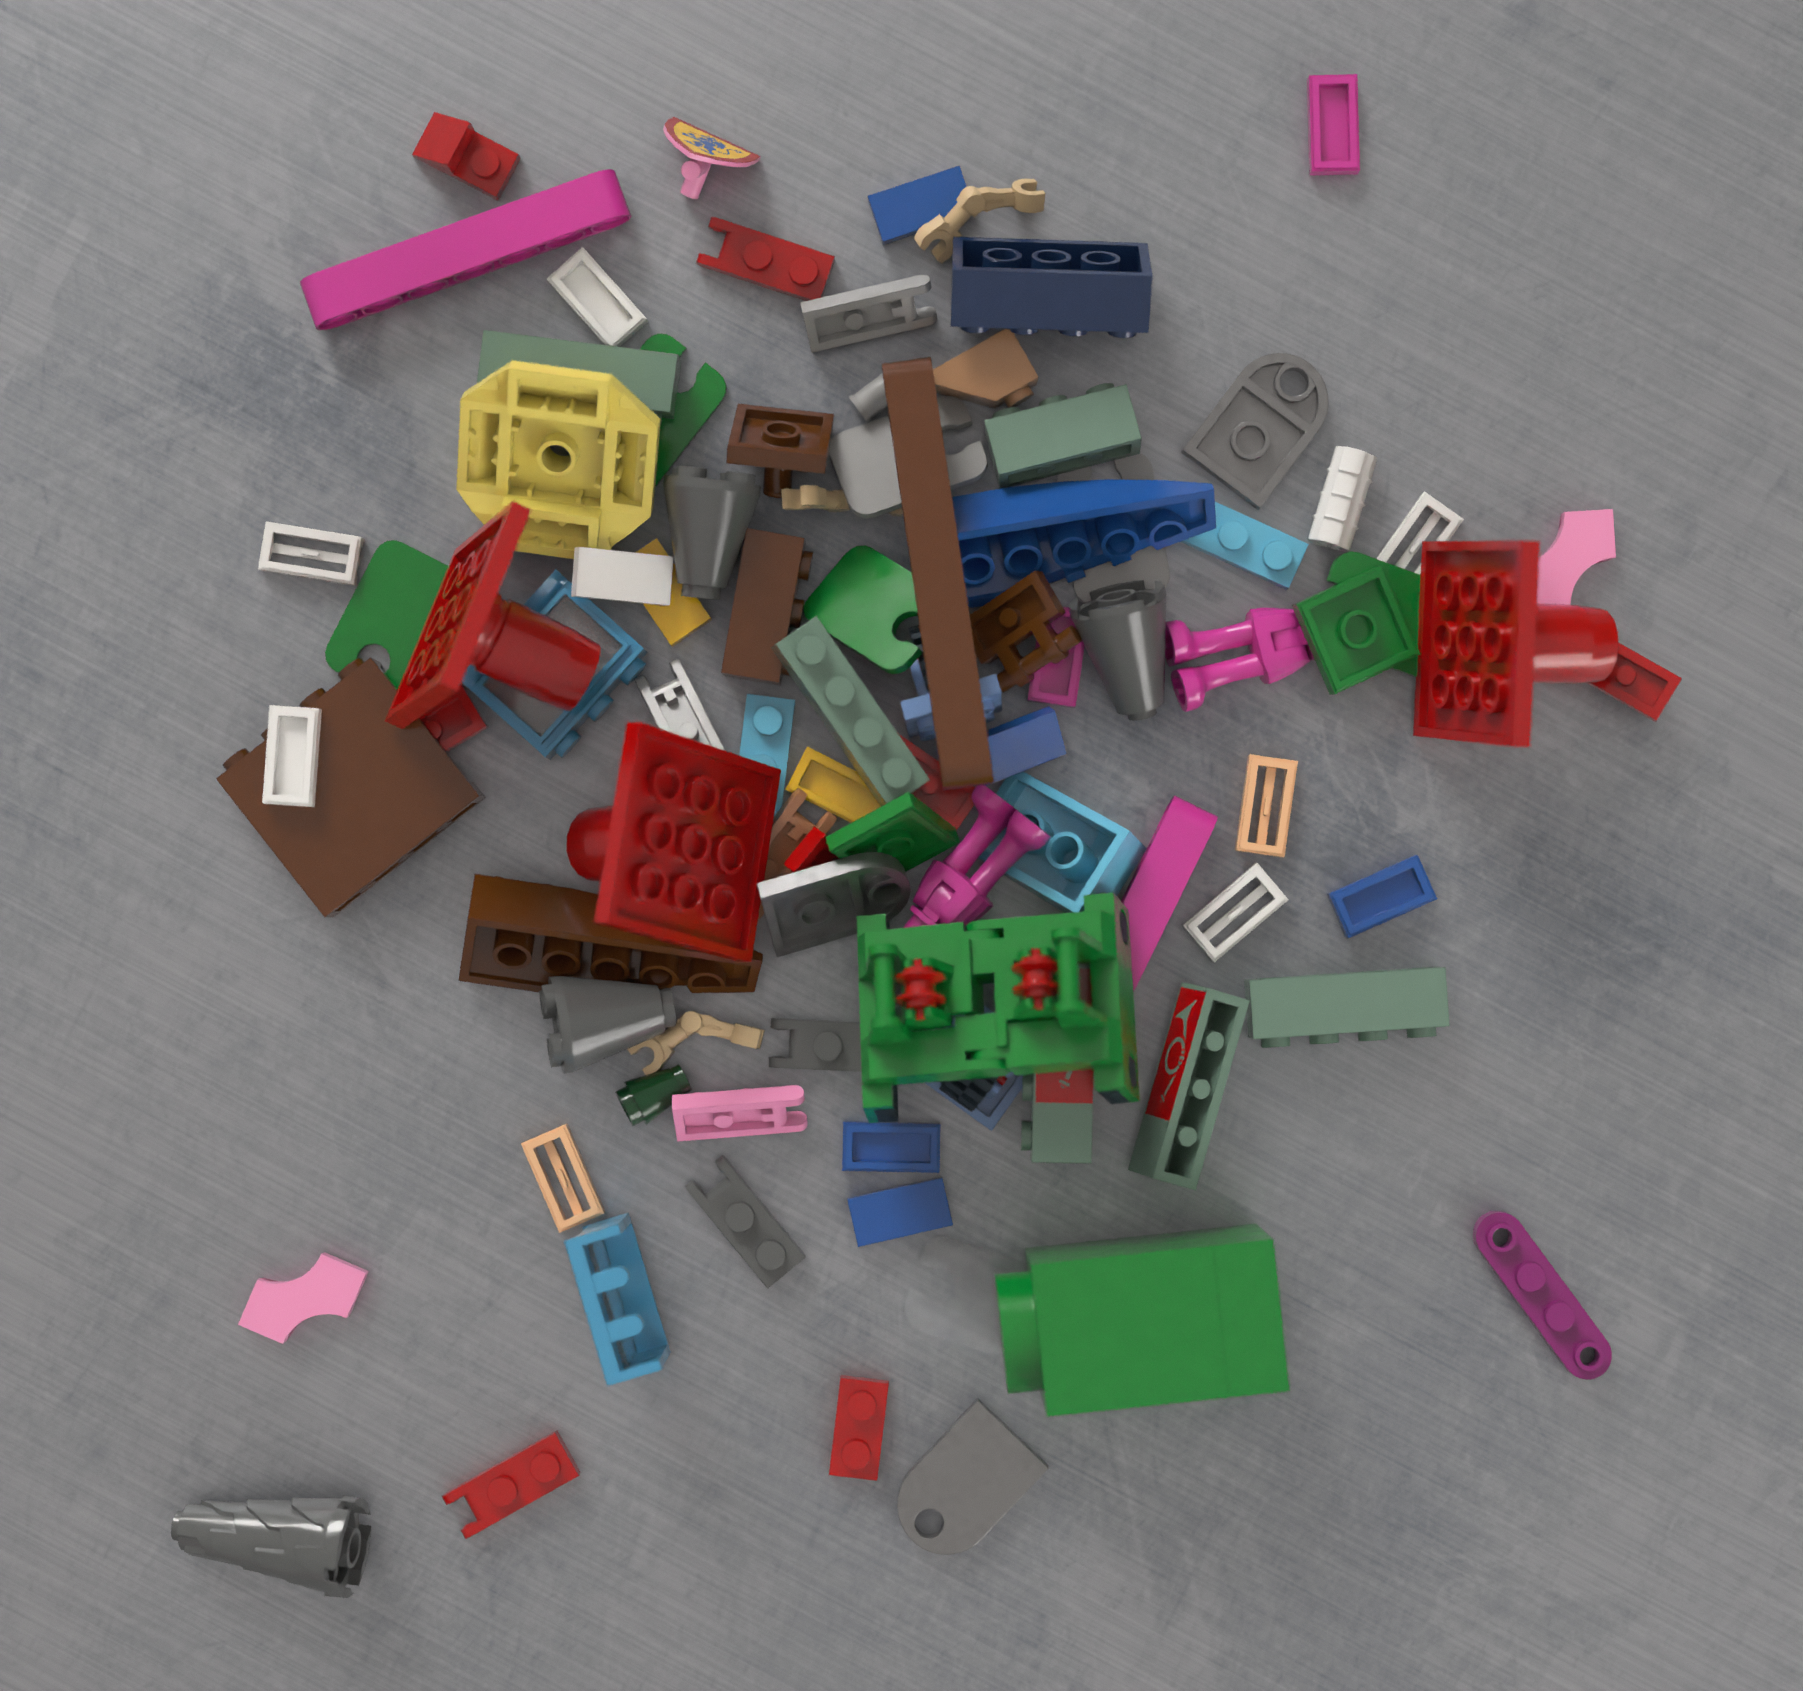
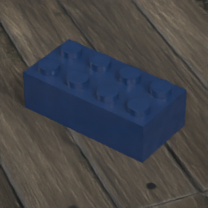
(1050, 286)

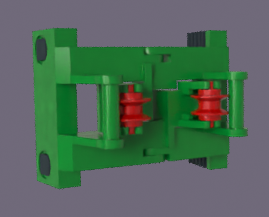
(1037, 1002)

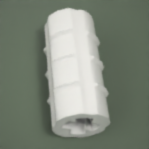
(1342, 498)

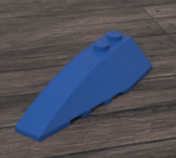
(1071, 528)

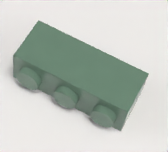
(1062, 435)

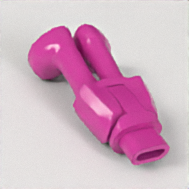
(1274, 646)
(946, 891)

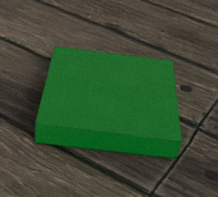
(1356, 629)
(900, 829)

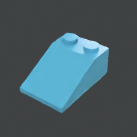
(1084, 849)

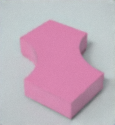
(1581, 542)
(280, 1306)

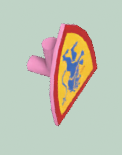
(703, 150)

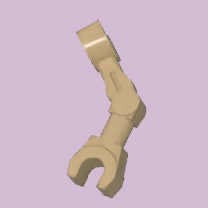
(971, 202)
(819, 498)
(688, 1025)

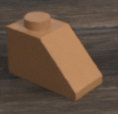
(989, 373)

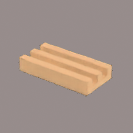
(1260, 846)
(547, 1139)

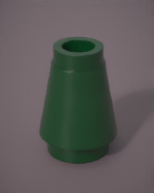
(651, 1094)

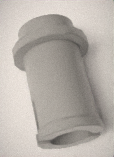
(870, 398)

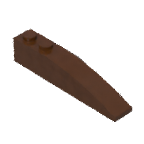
(536, 931)

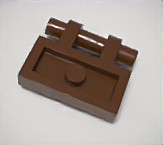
(1013, 618)

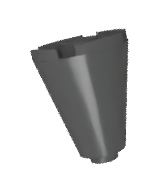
(1126, 643)

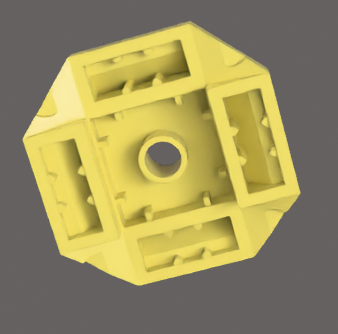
(573, 499)

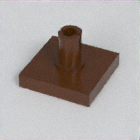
(780, 443)

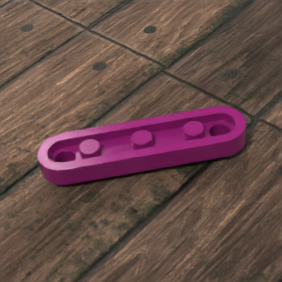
(1542, 1295)

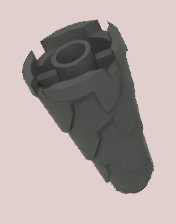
(294, 1540)

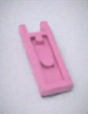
(738, 1113)

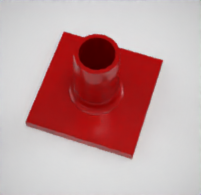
(492, 634)
(1491, 640)
(680, 843)

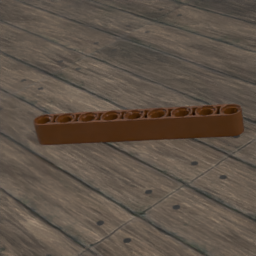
(937, 574)

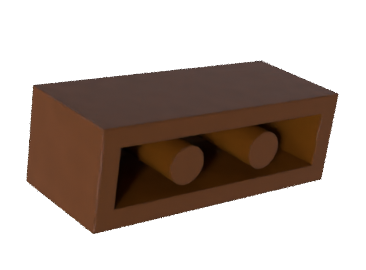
(765, 604)

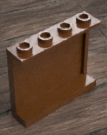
(376, 792)

